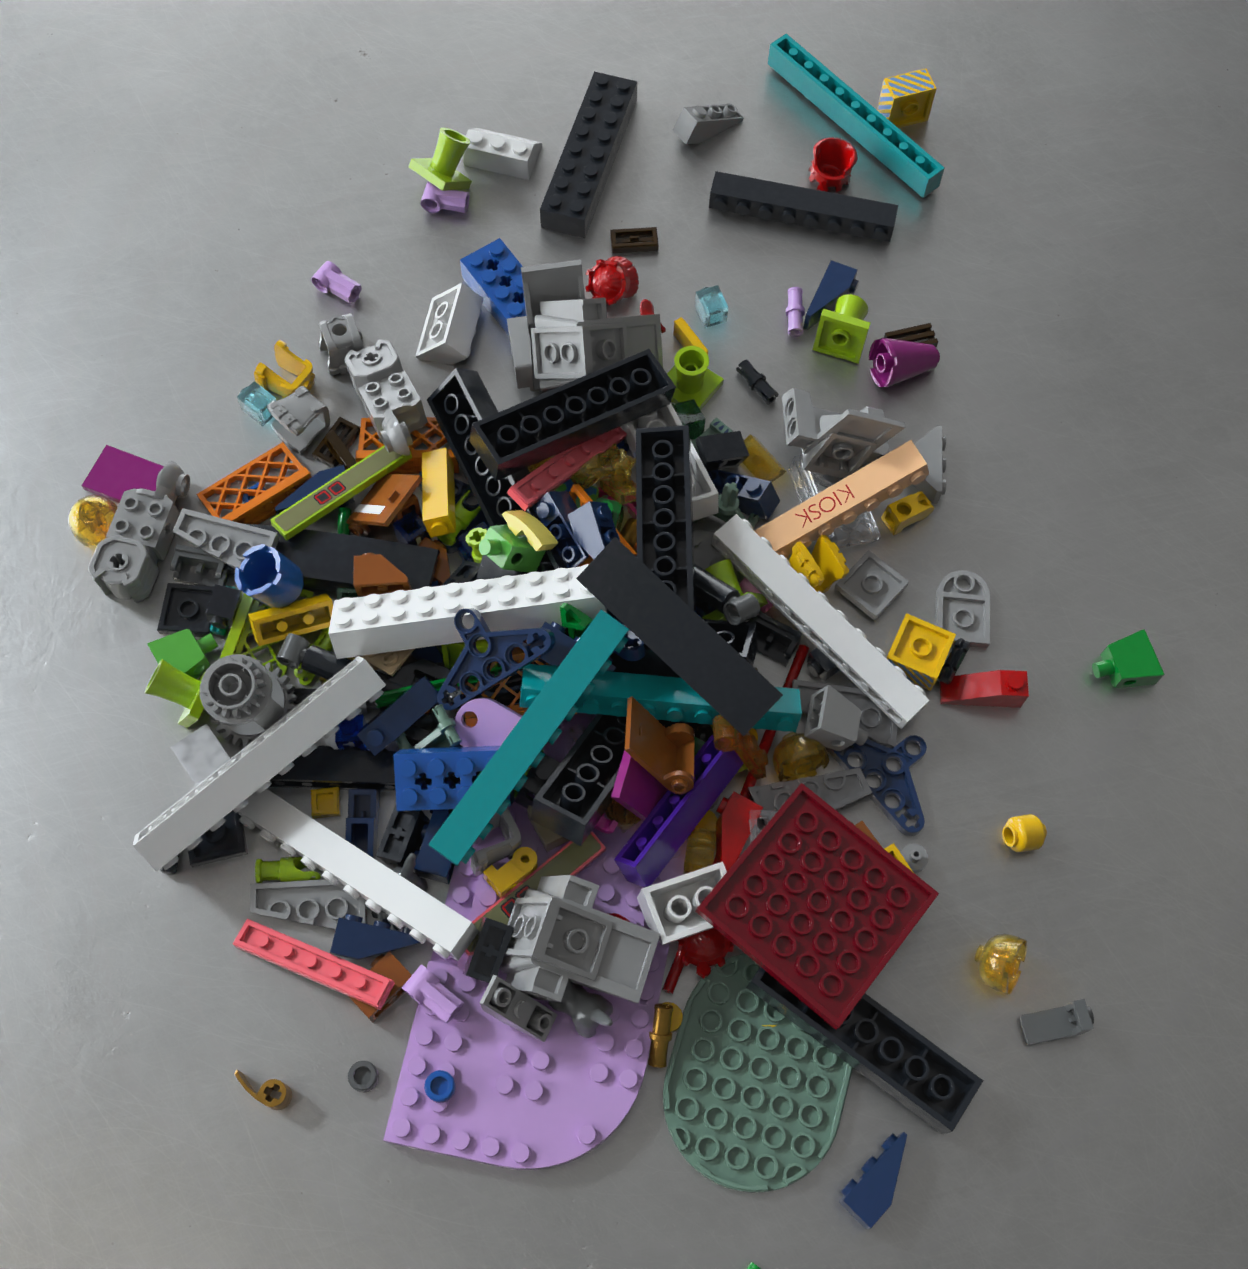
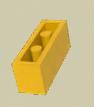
(297, 618)

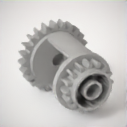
(245, 697)

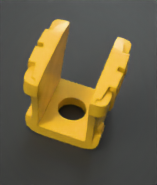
(288, 361)
(822, 566)

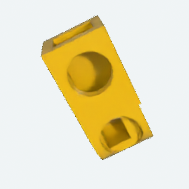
(906, 512)
(513, 872)

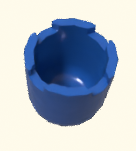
(269, 577)

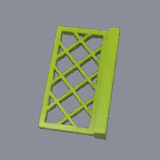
(242, 630)

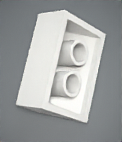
(501, 153)
(450, 326)
(672, 903)

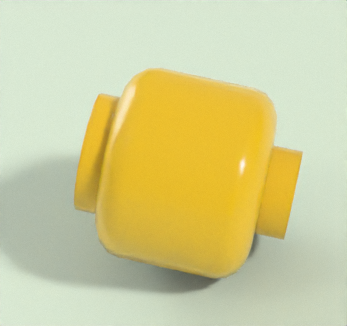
(1024, 833)

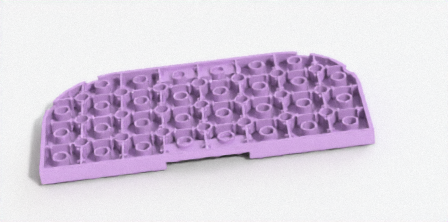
(514, 1095)

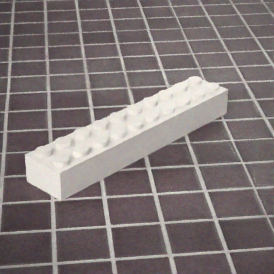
(427, 614)
(258, 763)

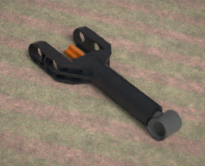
(724, 597)
(325, 665)

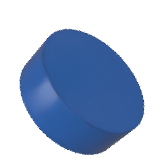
(440, 1086)

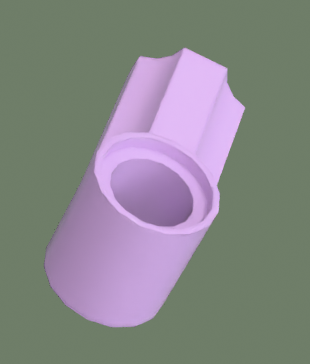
(436, 199)
(331, 279)
(427, 990)

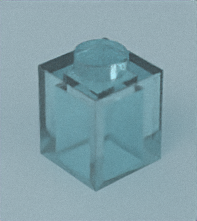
(711, 306)
(254, 402)

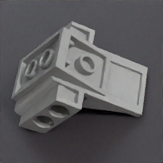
(540, 284)
(579, 339)
(836, 441)
(565, 938)

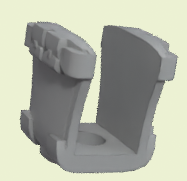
(339, 337)
(299, 418)
(487, 856)

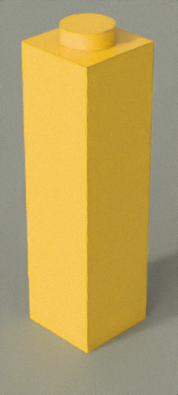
(438, 493)

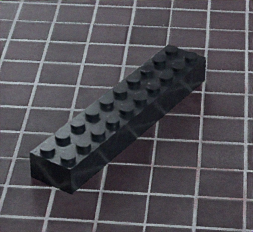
(456, 405)

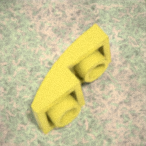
(525, 524)

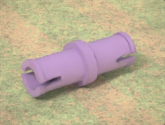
(795, 311)

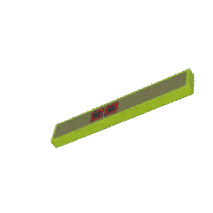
(337, 491)

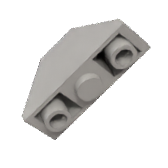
(931, 449)
(517, 1009)

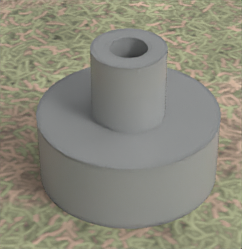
(915, 856)

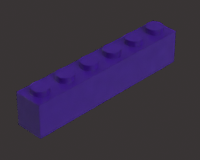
(676, 816)

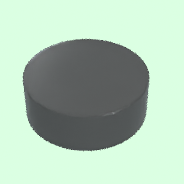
(363, 1076)

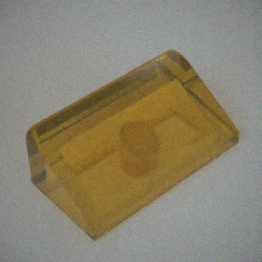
(761, 461)

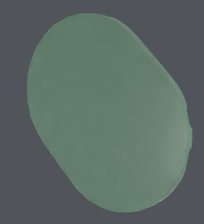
(748, 1098)

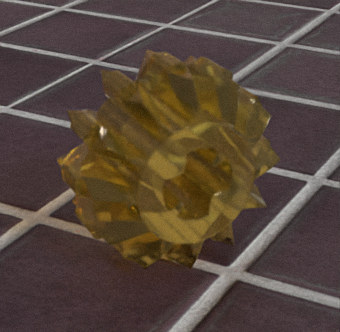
(699, 849)

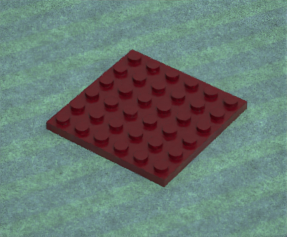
(817, 905)

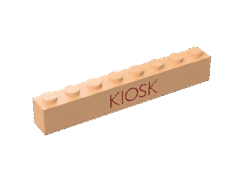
(846, 499)

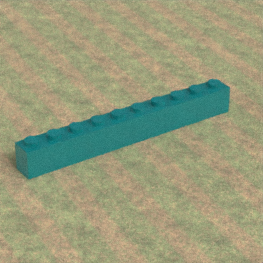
(855, 115)
(661, 696)
(528, 738)

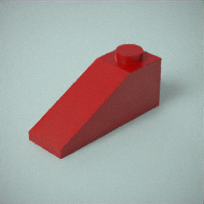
(987, 688)
(733, 827)

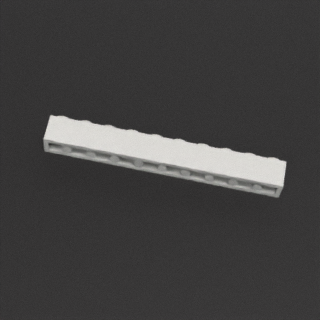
(819, 621)
(359, 874)

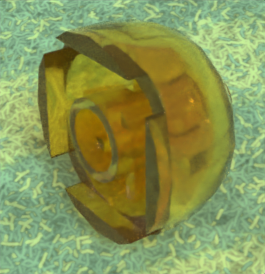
(91, 519)
(798, 757)
(1001, 961)

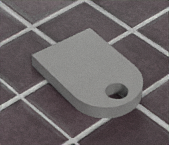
(964, 610)

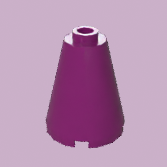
(900, 360)

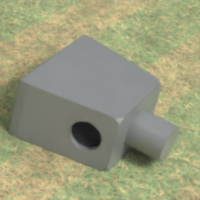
(834, 720)

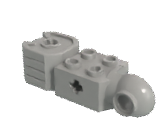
(386, 394)
(139, 537)

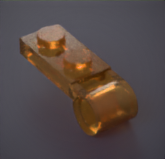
(727, 739)

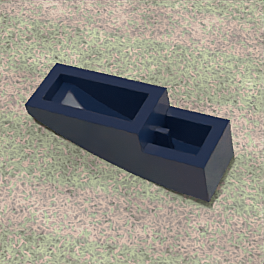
(363, 819)

